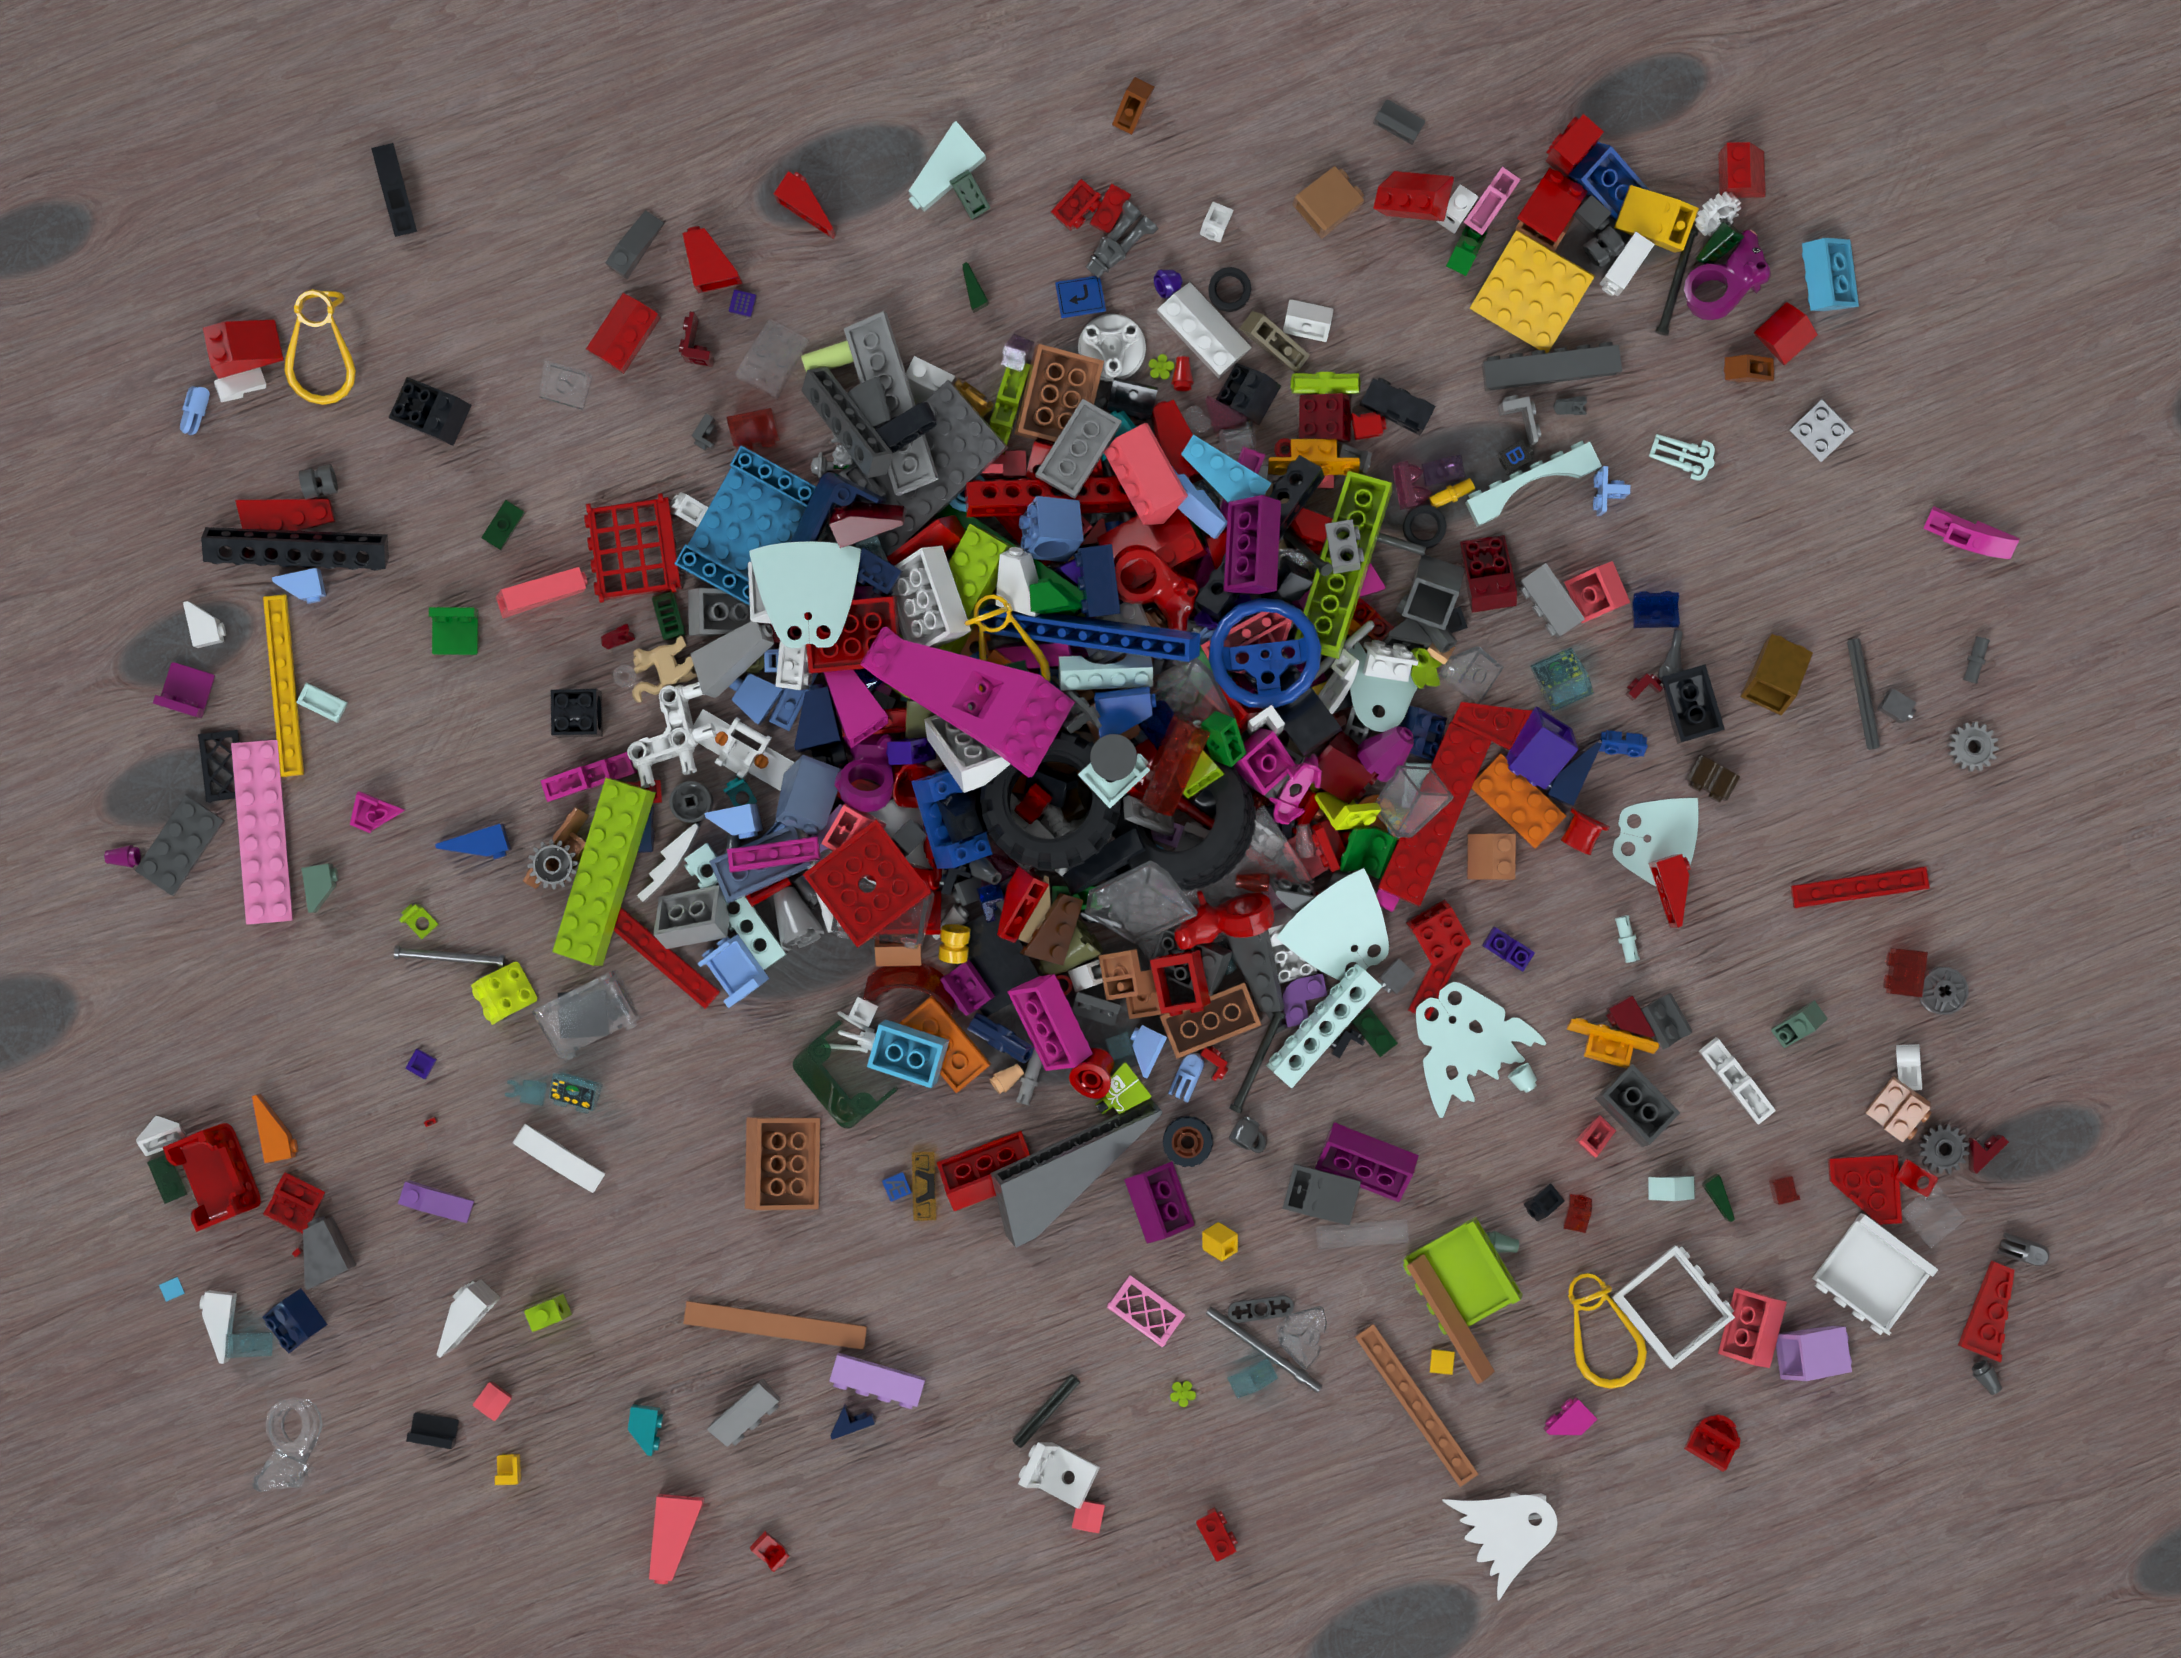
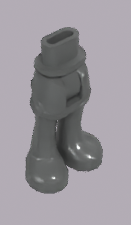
(1109, 251)

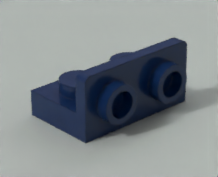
(877, 573)

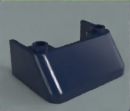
(829, 490)

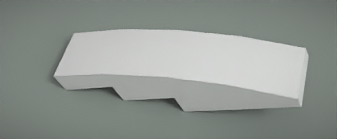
(674, 855)
(1737, 1080)
(558, 1158)

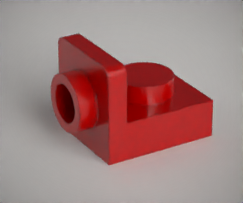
(1033, 804)

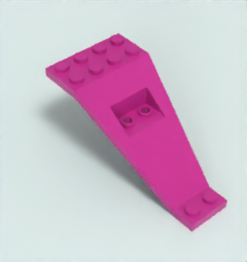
(1012, 715)

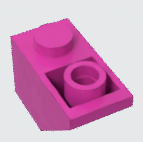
(1572, 1420)

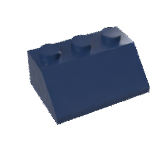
(1097, 581)

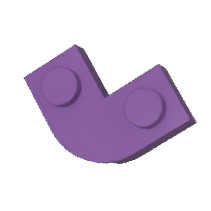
(1296, 994)

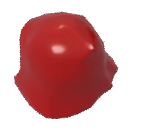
(902, 787)

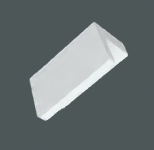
(1308, 320)

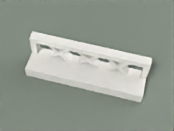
(1269, 718)

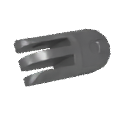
(2029, 1251)

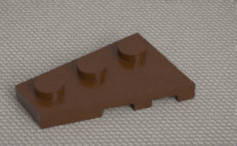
(1056, 931)

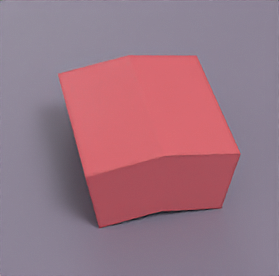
(492, 1401)
(1089, 1516)

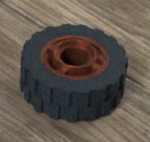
(1187, 1155)

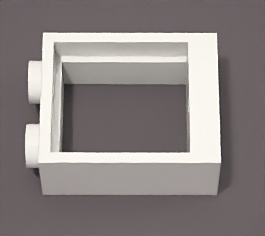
(1626, 264)

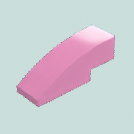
(1492, 201)

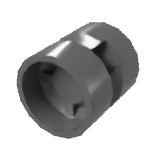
(1611, 244)
(310, 483)

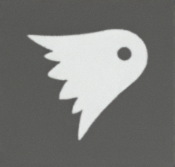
(1506, 1532)

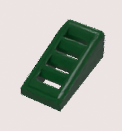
(1720, 243)
(976, 295)
(673, 633)
(1716, 1191)

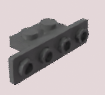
(1080, 712)

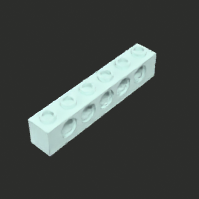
(773, 950)
(1322, 1038)

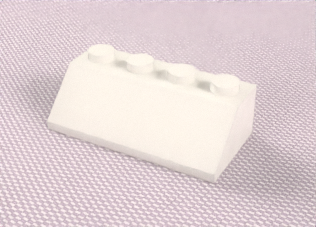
(1203, 329)

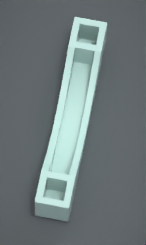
(1575, 463)

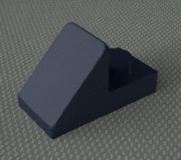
(846, 1426)

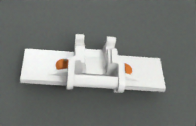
(739, 757)

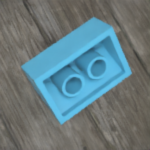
(1830, 274)

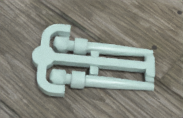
(1707, 463)

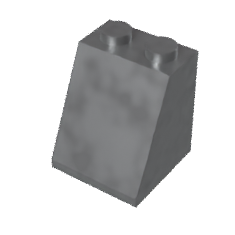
(324, 1252)

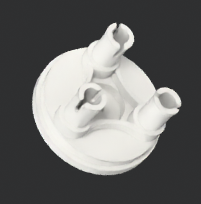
(1116, 342)

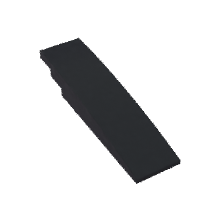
(1306, 718)

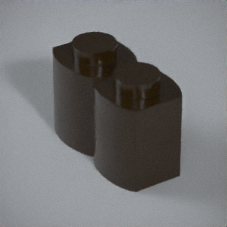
(1712, 778)

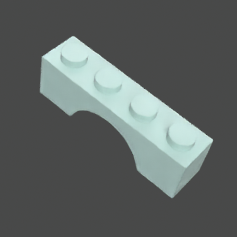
(1080, 674)

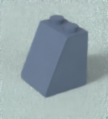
(807, 795)

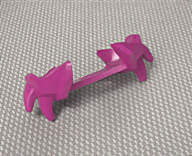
(1286, 805)

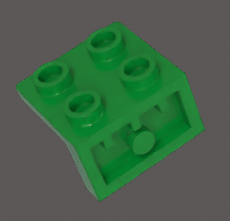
(454, 630)
(1368, 849)

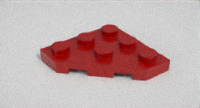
(1870, 1185)

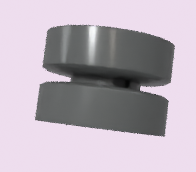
(680, 805)

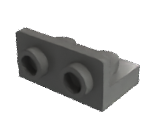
(1096, 1009)
(1666, 1020)

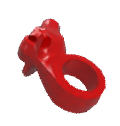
(1168, 589)
(1237, 917)

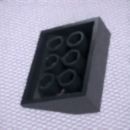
(997, 961)

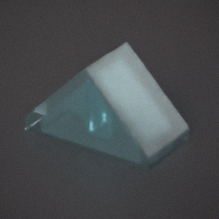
(1252, 1378)

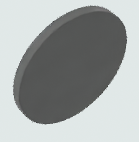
(1113, 757)

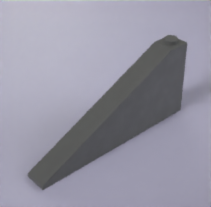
(1048, 1181)

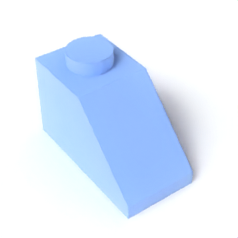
(305, 584)

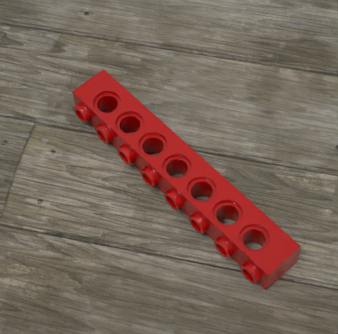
(1002, 505)

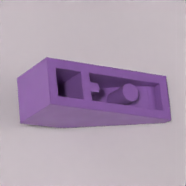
(435, 1201)

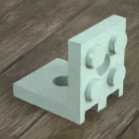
(1112, 791)

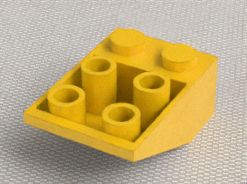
(1656, 218)

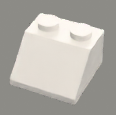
(925, 379)

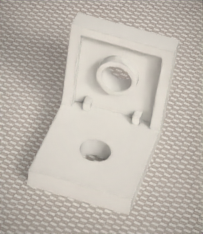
(1047, 1471)

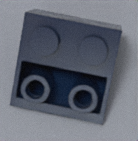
(1426, 731)
(294, 1320)

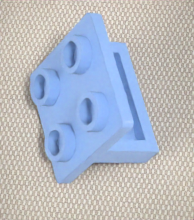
(1613, 490)

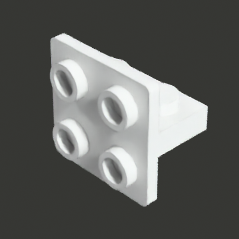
(1388, 661)

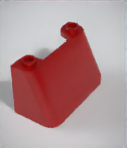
(216, 1174)

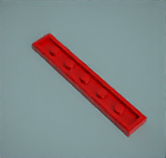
(1860, 887)
(665, 959)

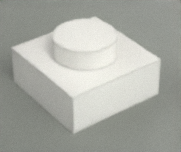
(863, 1011)

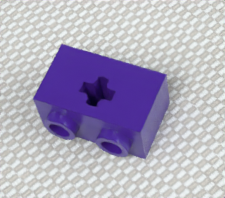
(909, 751)

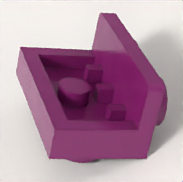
(967, 988)

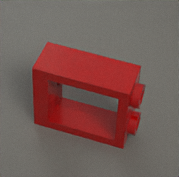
(1198, 978)

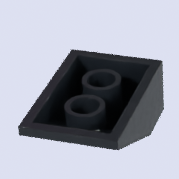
(1692, 704)

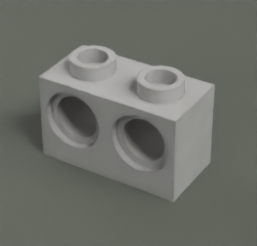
(1341, 546)

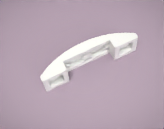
(1340, 681)

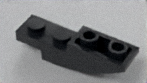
(394, 189)

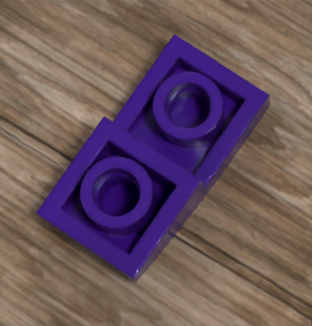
(1508, 949)

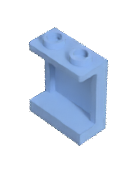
(734, 968)

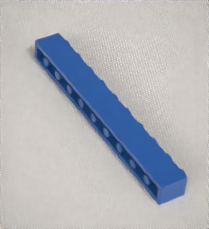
(1100, 634)

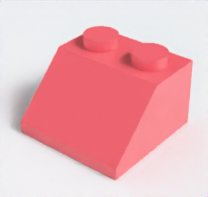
(1597, 591)

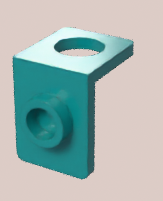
(736, 786)

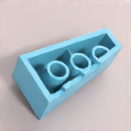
(1223, 473)

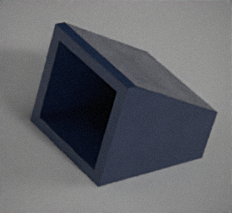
(817, 721)

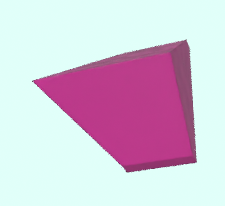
(372, 812)

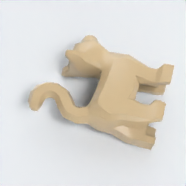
(668, 669)

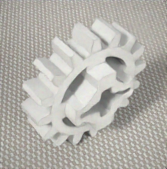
(1716, 211)

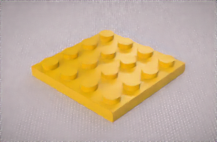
(1532, 291)

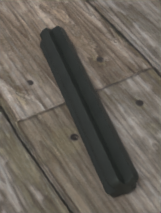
(1046, 1411)

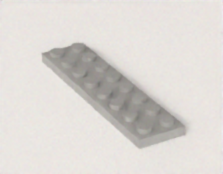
(877, 355)

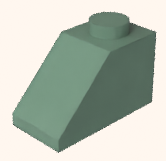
(318, 884)

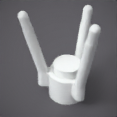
(865, 1038)

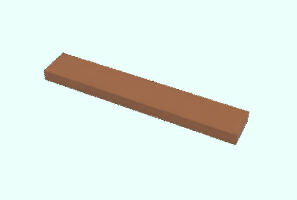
(1450, 1319)

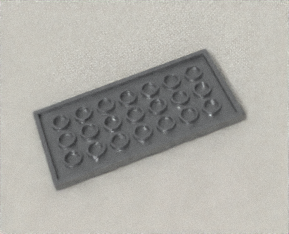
(960, 450)

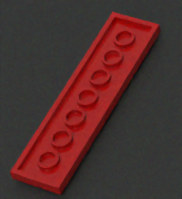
(1418, 857)

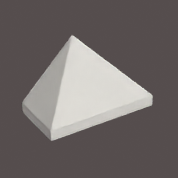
(158, 1134)

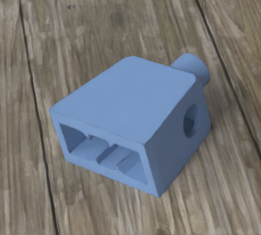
(755, 696)

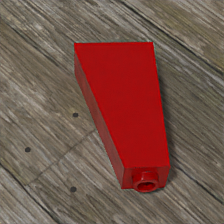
(1173, 437)

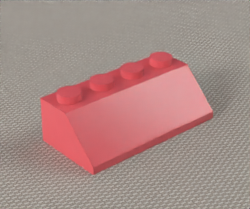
(1146, 475)

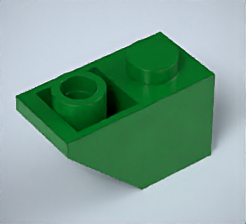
(1466, 251)

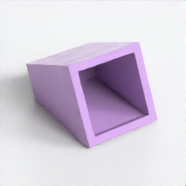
(1813, 1353)

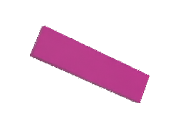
(774, 854)

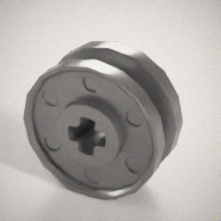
(1956, 987)

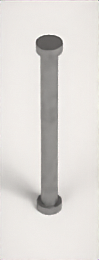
(449, 956)

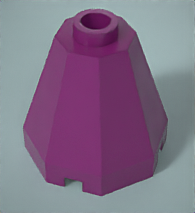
(1386, 751)

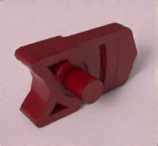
(617, 637)

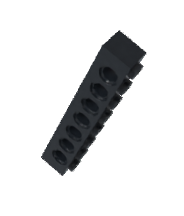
(1299, 469)
(284, 541)

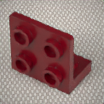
(699, 354)
(1325, 417)

